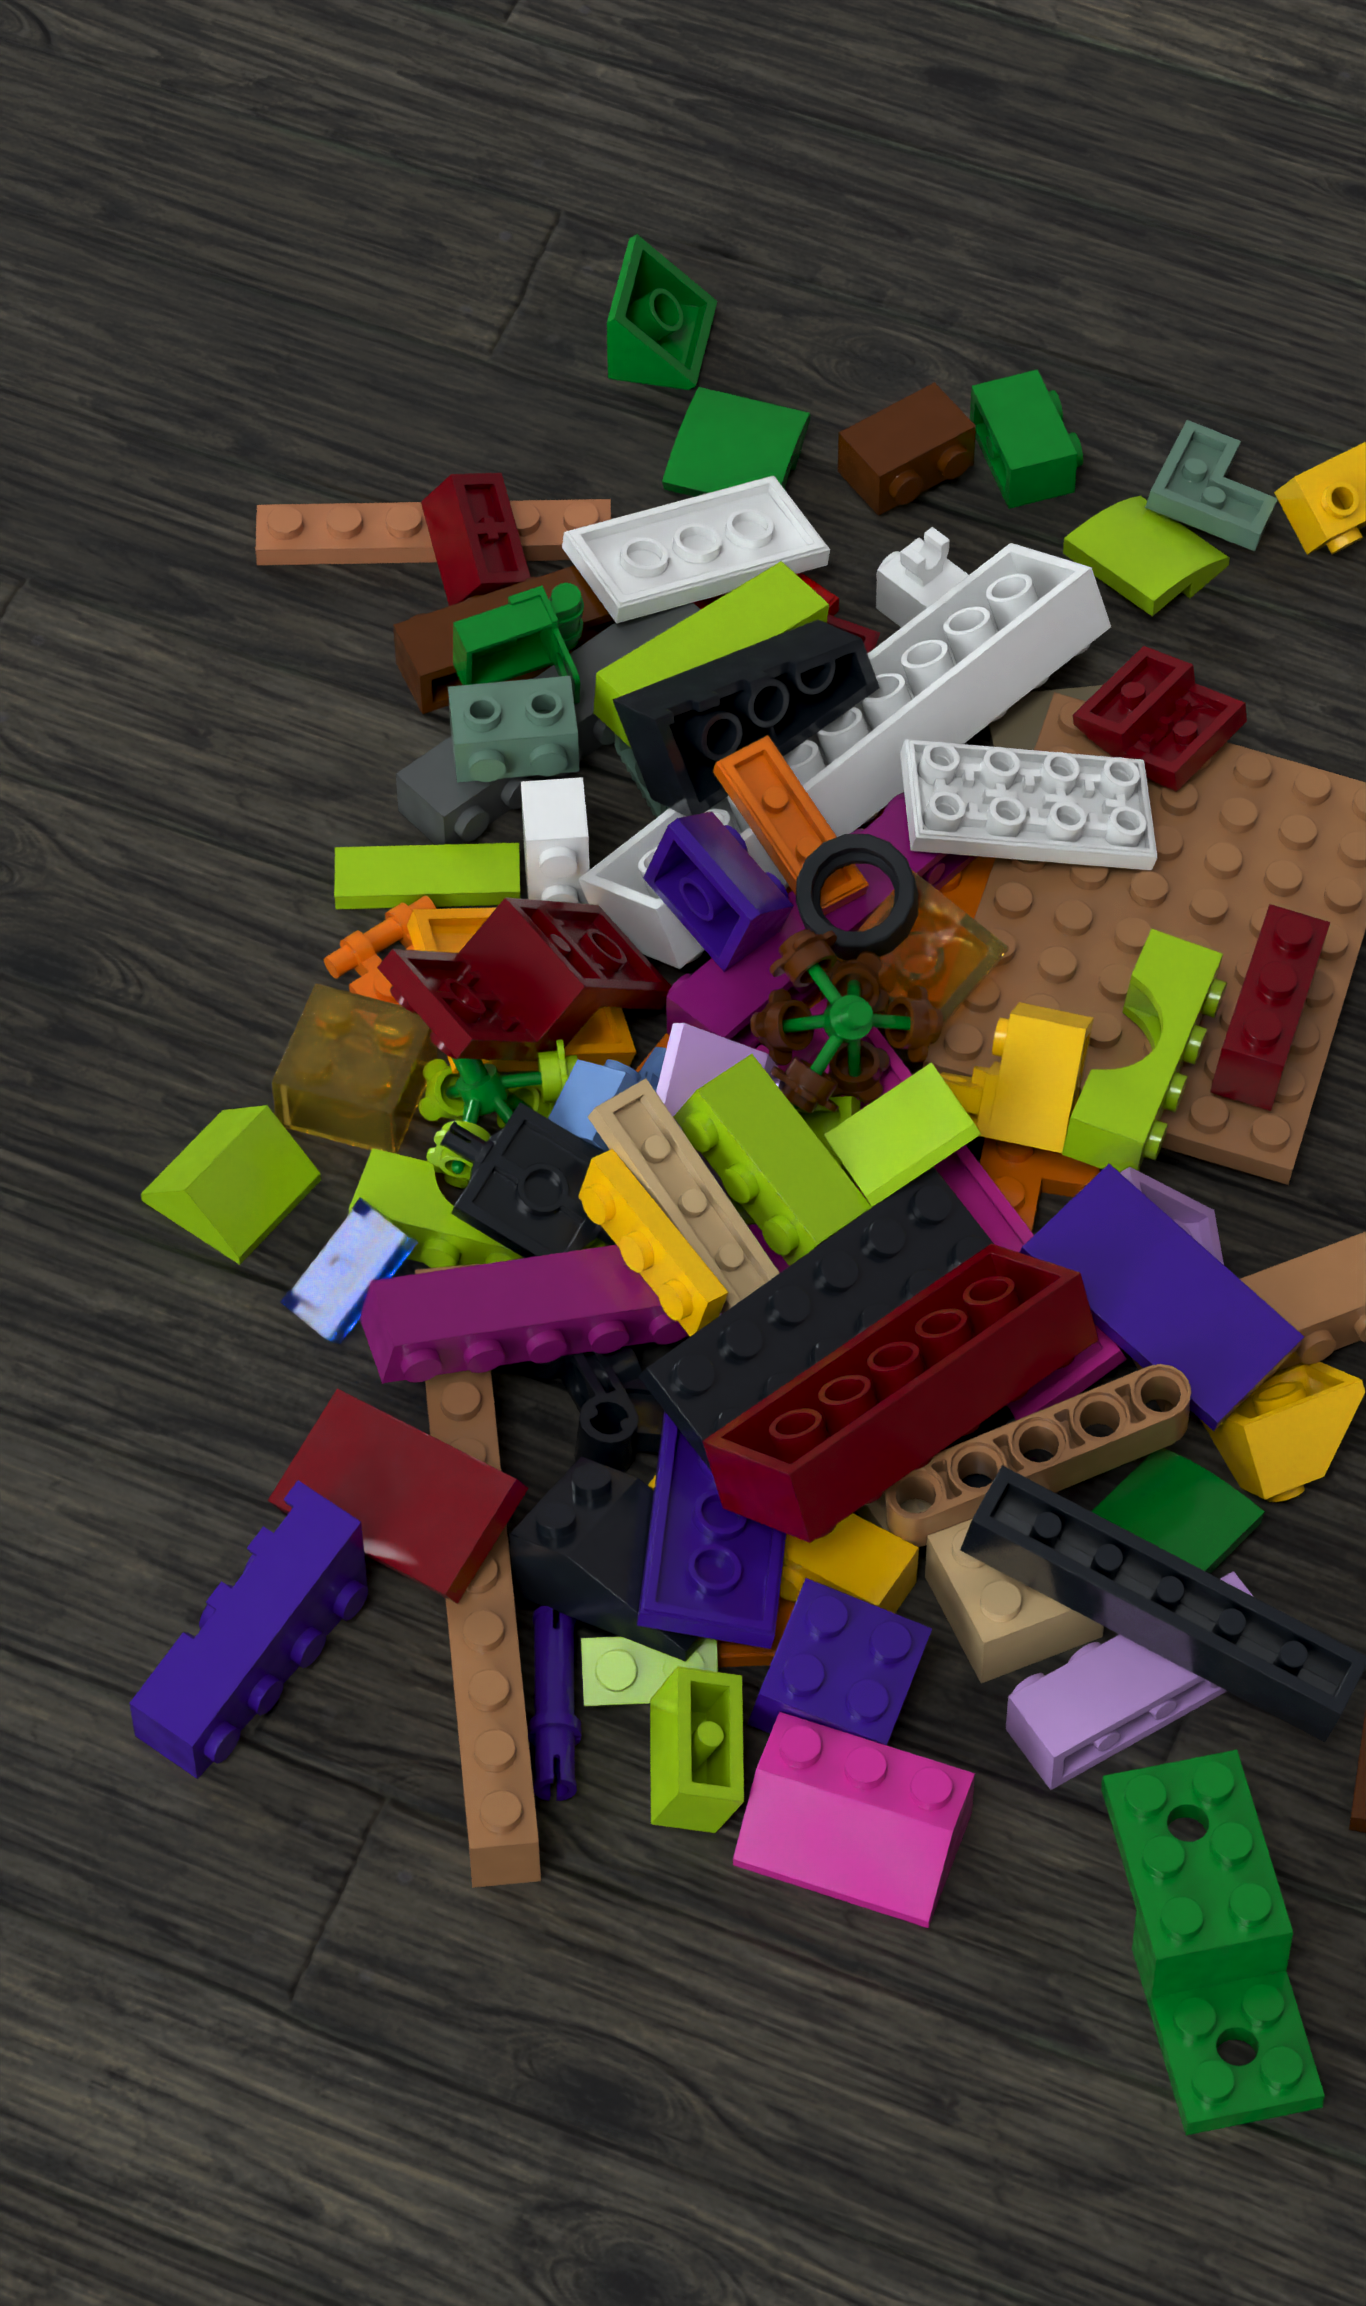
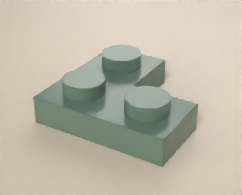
(1197, 493)

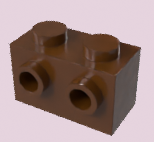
(906, 449)

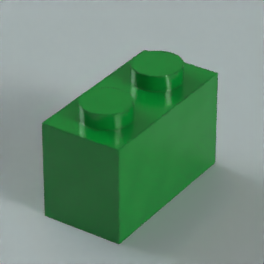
(1025, 438)

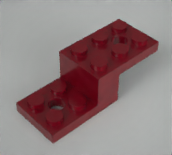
(524, 980)

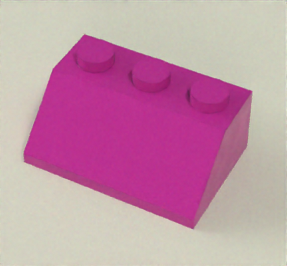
(854, 1819)

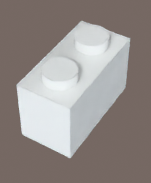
(555, 839)

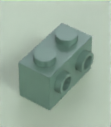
(513, 729)

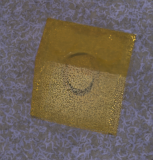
(942, 953)

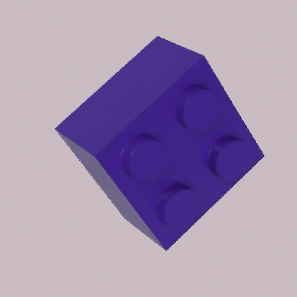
(841, 1665)

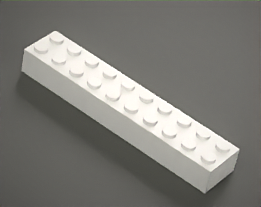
(937, 683)

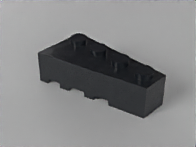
(771, 688)

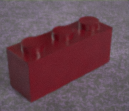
(1269, 1007)

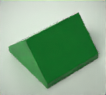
(657, 321)

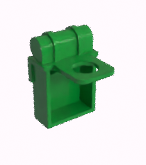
(521, 637)

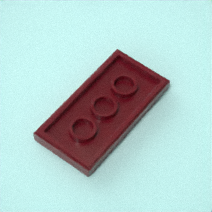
(417, 1497)

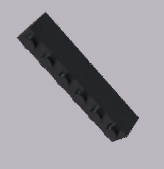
(1164, 1603)

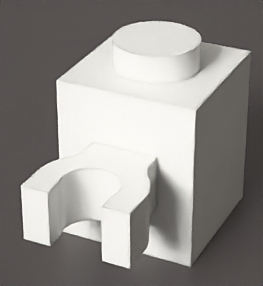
(916, 577)

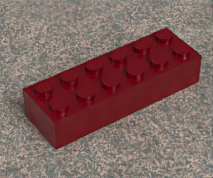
(900, 1392)

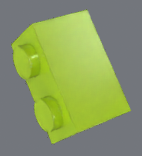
(696, 1749)

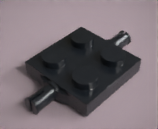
(527, 1185)

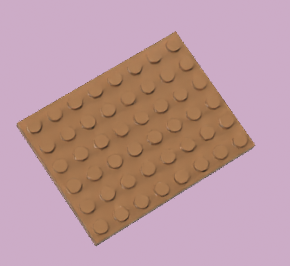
(1226, 848)

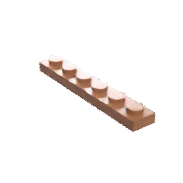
(399, 531)

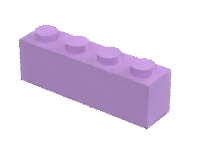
(1101, 1704)

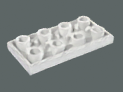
(1027, 805)

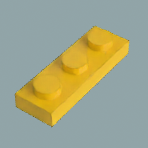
(651, 1243)

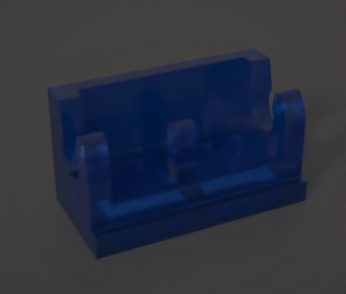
(339, 1278)

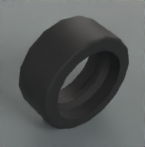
(850, 850)

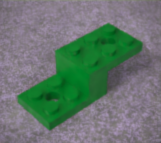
(1212, 1942)

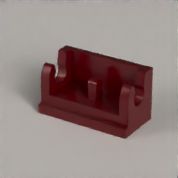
(474, 535)

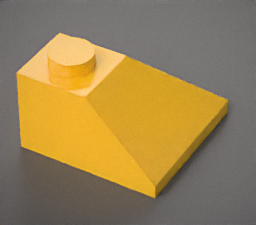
(1288, 1429)

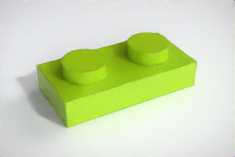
(629, 1673)

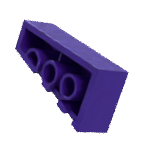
(255, 1634)

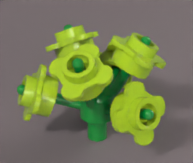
(482, 1090)

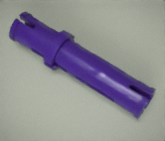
(554, 1726)

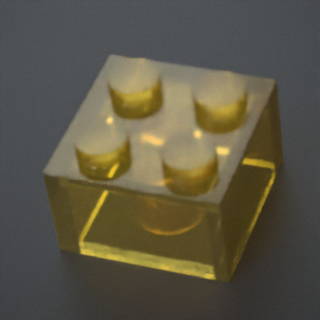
(353, 1070)

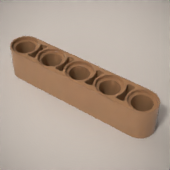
(1053, 1429)

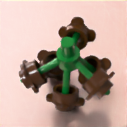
(852, 997)

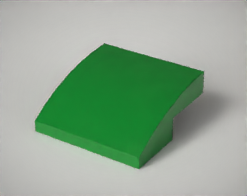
(733, 442)
(1182, 1509)

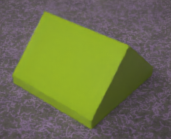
(902, 1134)
(235, 1181)

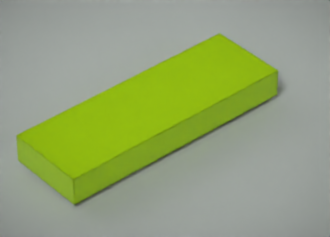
(445, 873)

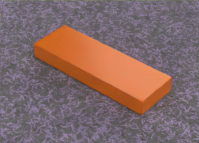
(784, 818)

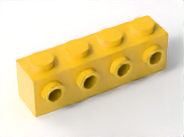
(1328, 502)

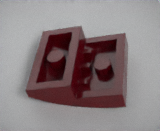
(1160, 716)

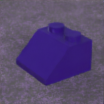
(717, 888)

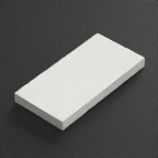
(693, 548)

